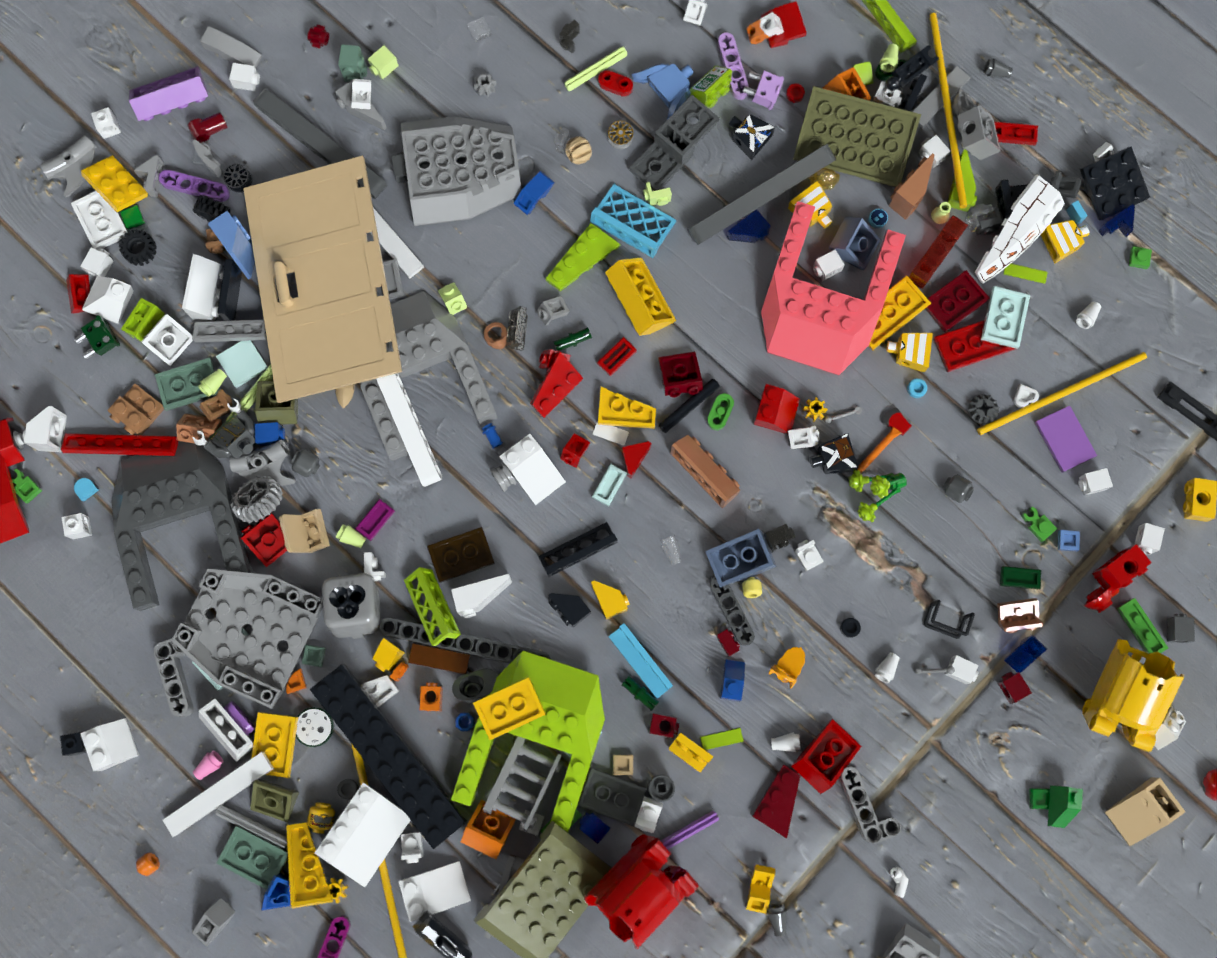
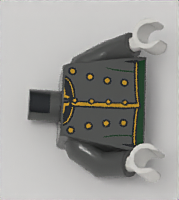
(232, 437)

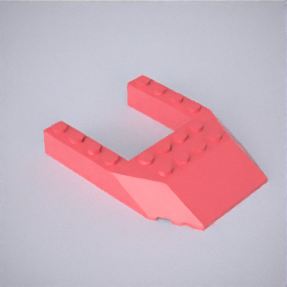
(816, 322)

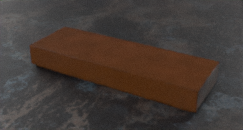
(439, 659)

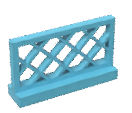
(622, 230)

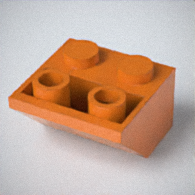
(848, 84)

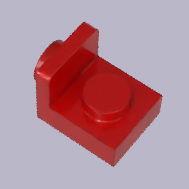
(547, 358)
(574, 450)

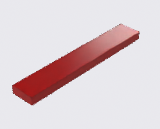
(119, 444)

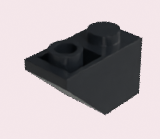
(570, 606)

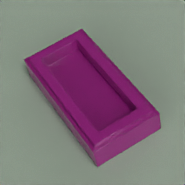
(375, 519)

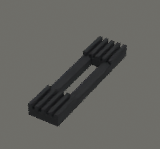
(1173, 395)

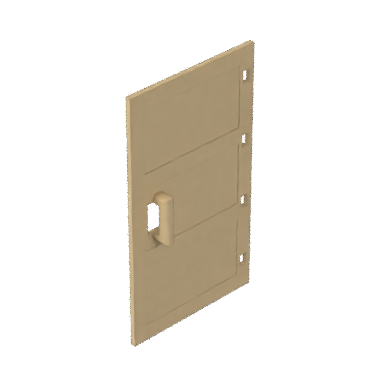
(337, 323)

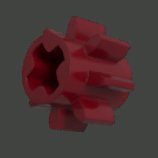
(318, 36)

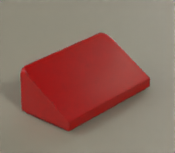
(78, 291)

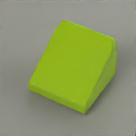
(865, 72)

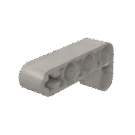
(177, 677)
(864, 803)

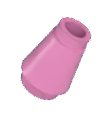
(209, 764)

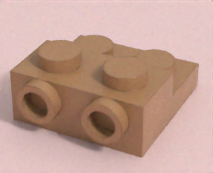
(135, 410)

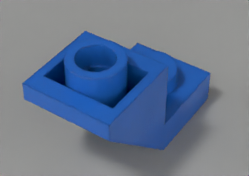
(533, 191)

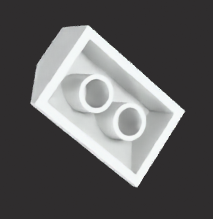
(203, 289)

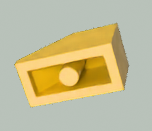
(610, 599)
(387, 655)

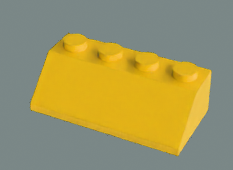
(640, 295)

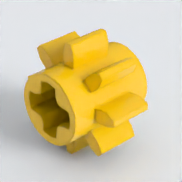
(819, 406)
(340, 885)

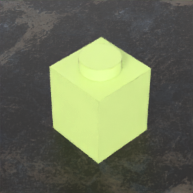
(382, 62)

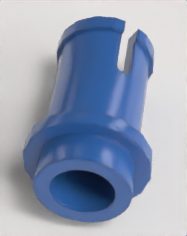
(492, 436)

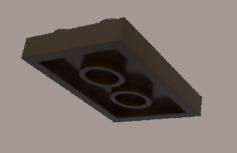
(460, 554)

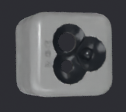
(351, 617)

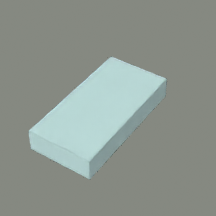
(609, 485)

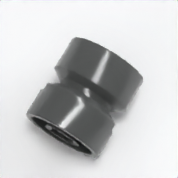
(661, 788)

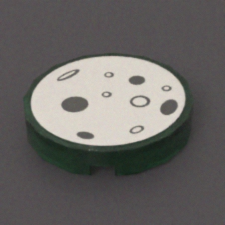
(314, 727)

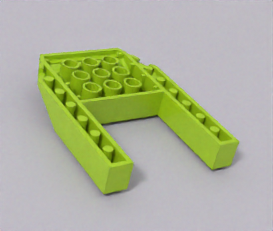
(570, 725)

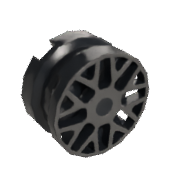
(237, 177)

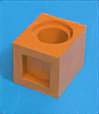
(431, 706)

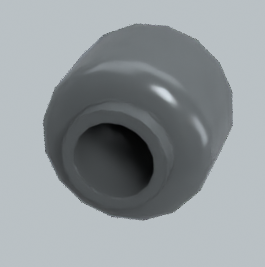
(305, 463)
(958, 488)

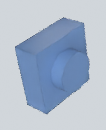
(1068, 540)

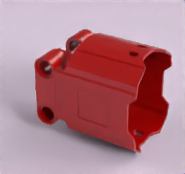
(638, 893)

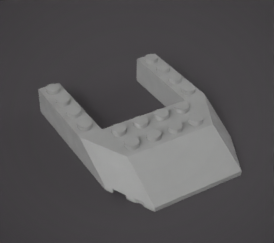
(425, 338)

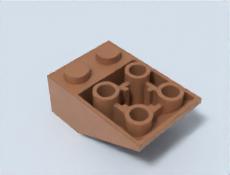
(911, 192)

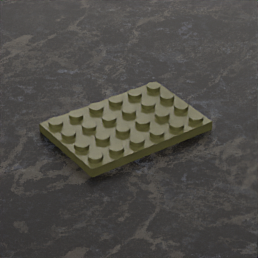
(862, 134)

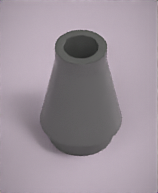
(995, 68)
(778, 916)

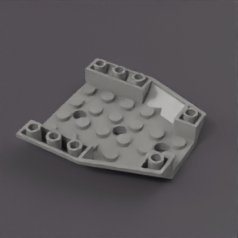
(456, 190)
(251, 662)

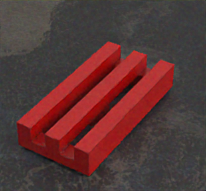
(606, 367)

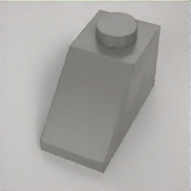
(213, 921)

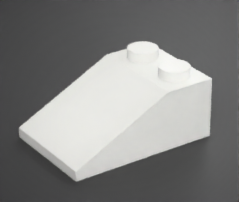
(532, 469)
(476, 596)
(434, 890)

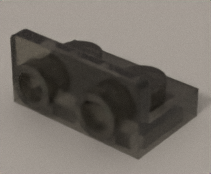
(517, 328)

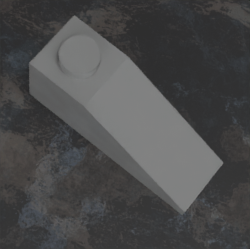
(368, 115)

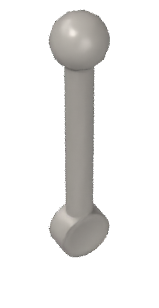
(857, 411)
(950, 670)

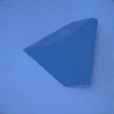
(277, 893)

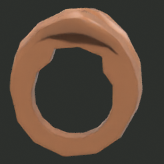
(498, 343)

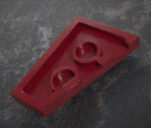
(778, 802)

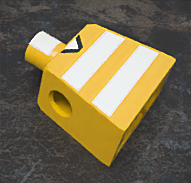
(816, 197)
(1063, 239)
(912, 350)

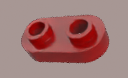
(614, 84)

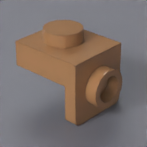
(216, 406)

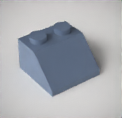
(855, 242)

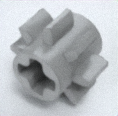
(485, 84)

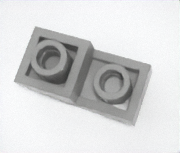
(204, 153)

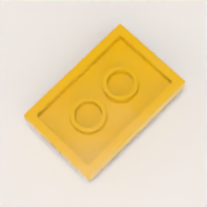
(114, 183)
(509, 708)
(276, 738)

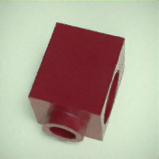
(1014, 687)
(655, 730)

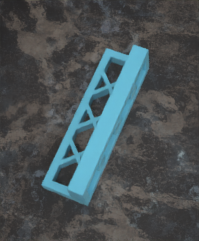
(640, 661)

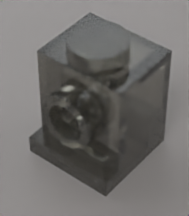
(779, 537)

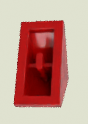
(634, 455)

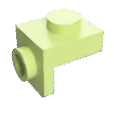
(658, 197)
(452, 298)

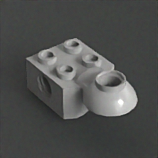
(975, 126)

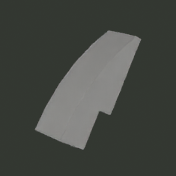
(229, 48)

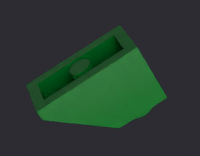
(1063, 805)

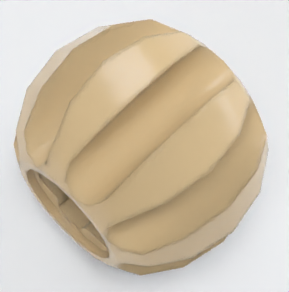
(578, 150)

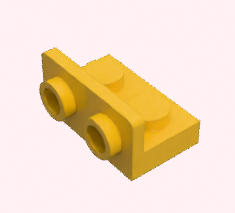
(690, 752)

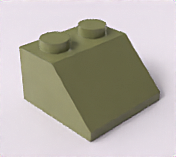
(269, 410)

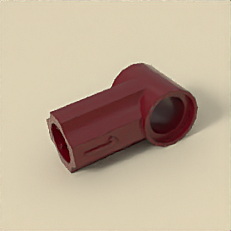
(202, 129)

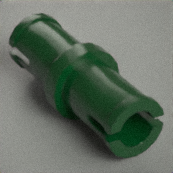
(572, 339)
(640, 693)

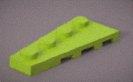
(581, 257)

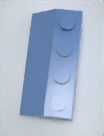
(235, 241)

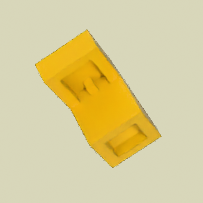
(760, 888)

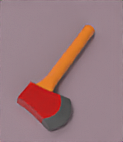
(899, 425)

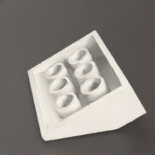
(363, 835)

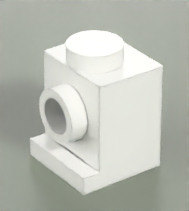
(887, 97)

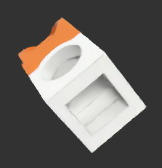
(764, 28)

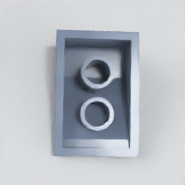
(741, 558)

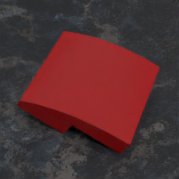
(791, 23)

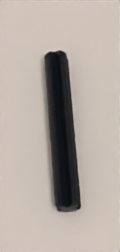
(688, 406)

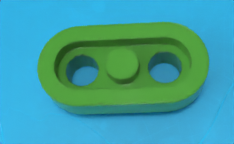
(720, 412)

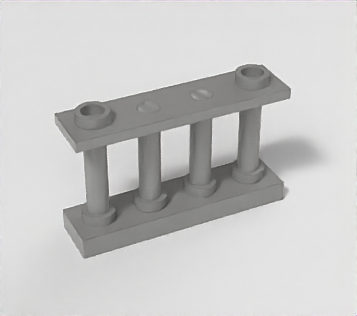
(503, 785)

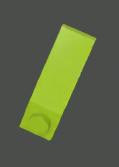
(969, 185)

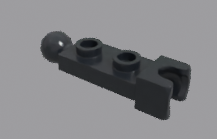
(910, 69)

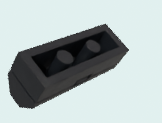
(441, 937)

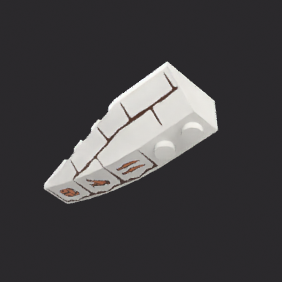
(1029, 218)

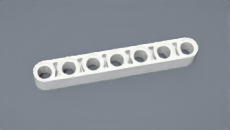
(410, 429)

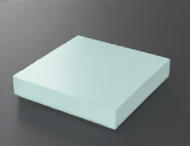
(242, 362)

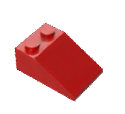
(826, 757)

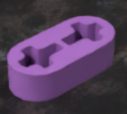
(239, 717)

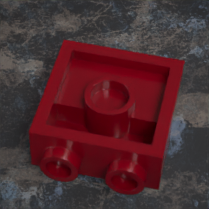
(680, 374)

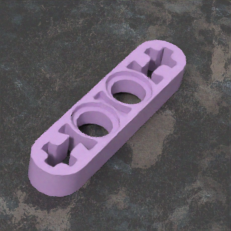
(734, 66)

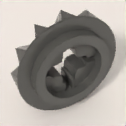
(979, 415)

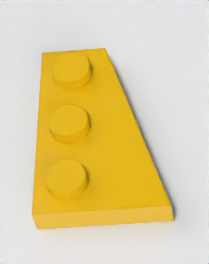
(622, 411)

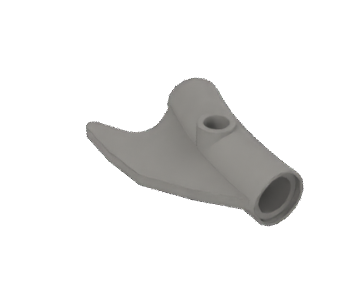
(70, 163)
(271, 458)

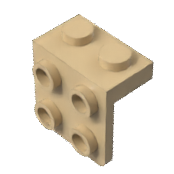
(304, 532)

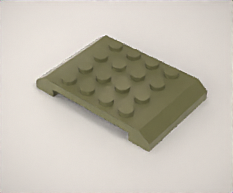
(543, 895)

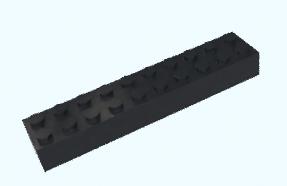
(388, 755)

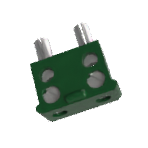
(99, 336)

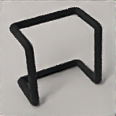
(960, 631)

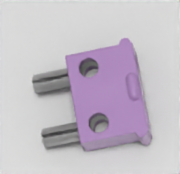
(767, 88)

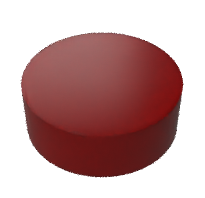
(795, 93)

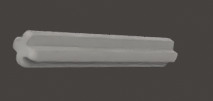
(252, 826)

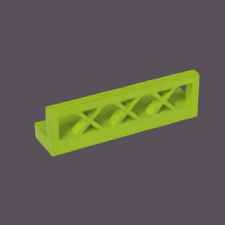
(891, 24)
(437, 604)

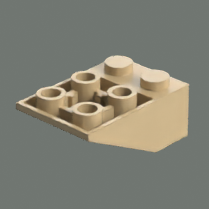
(1144, 811)

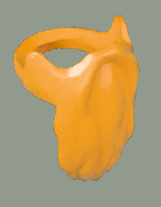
(789, 666)

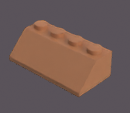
(704, 470)

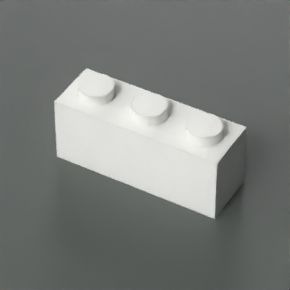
(225, 730)

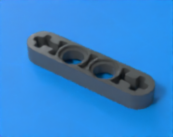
(729, 611)

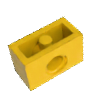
(1207, 491)

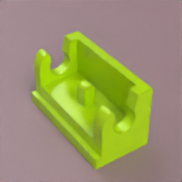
(142, 319)

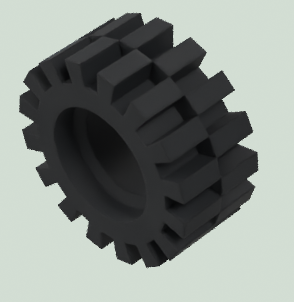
(209, 208)
(130, 240)

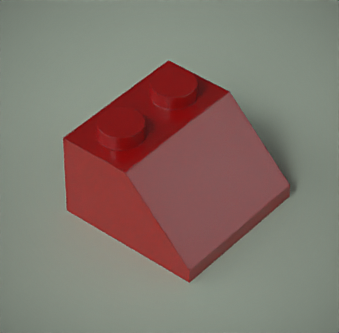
(776, 409)

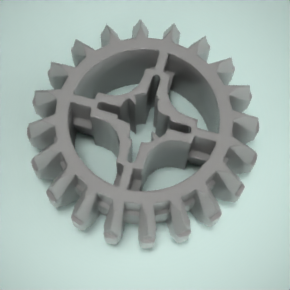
(256, 499)

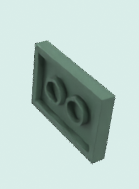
(180, 385)
(252, 857)

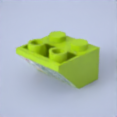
(712, 86)

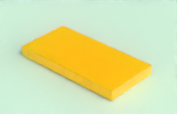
(901, 305)

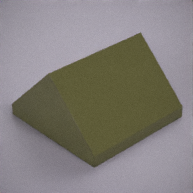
(273, 800)

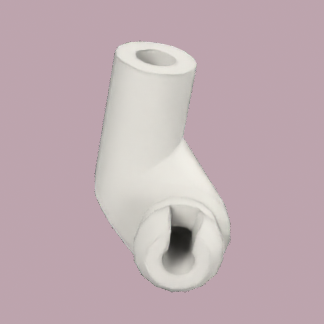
(900, 879)

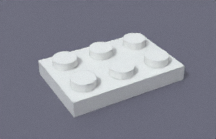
(99, 220)

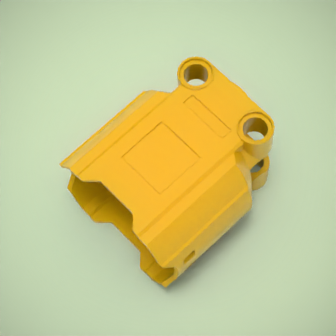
(1133, 695)

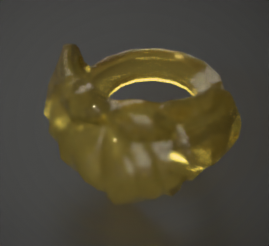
(826, 180)

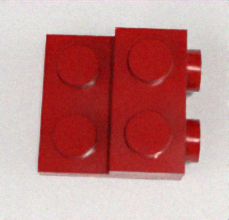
(265, 539)

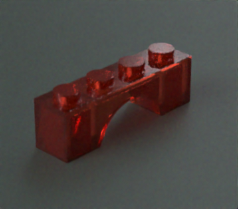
(937, 252)

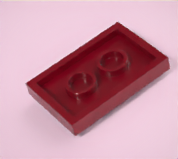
(956, 301)

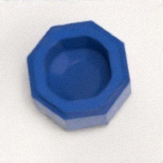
(465, 722)

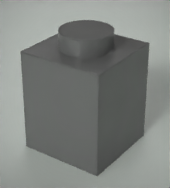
(1180, 629)

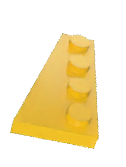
(306, 873)

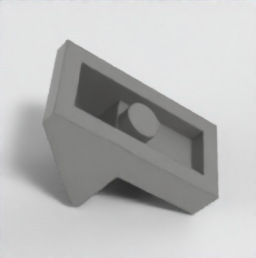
(150, 172)

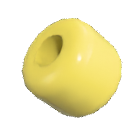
(752, 588)

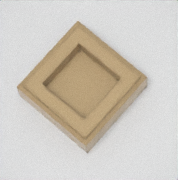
(622, 764)

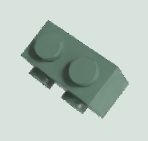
(352, 63)

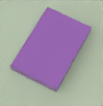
(1065, 439)

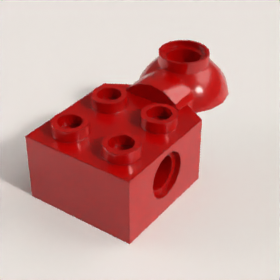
(1116, 574)

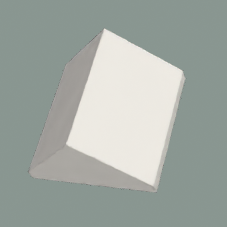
(167, 339)

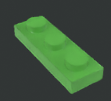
(1142, 627)

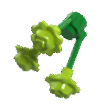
(879, 487)

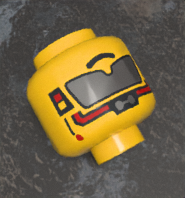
(320, 817)

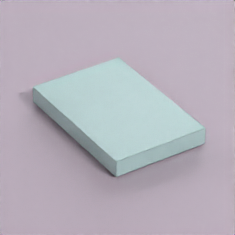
(1005, 317)

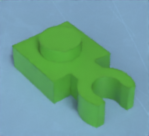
(25, 487)
(1041, 526)

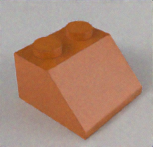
(487, 832)

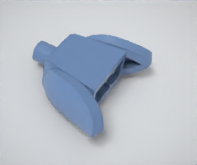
(668, 83)

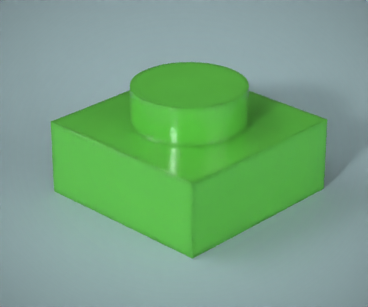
(1140, 257)

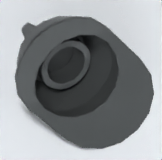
(474, 685)

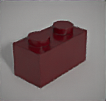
(728, 643)

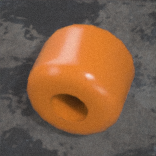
(147, 864)

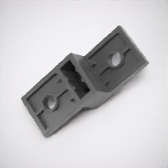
(674, 143)

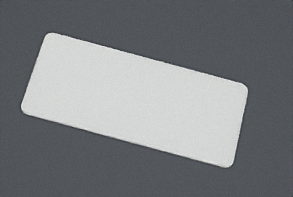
(611, 433)

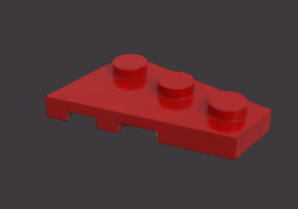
(558, 383)

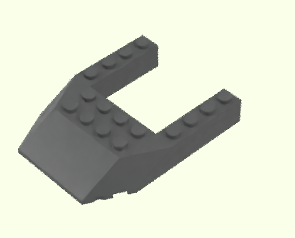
(166, 490)

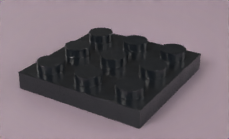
(1115, 183)

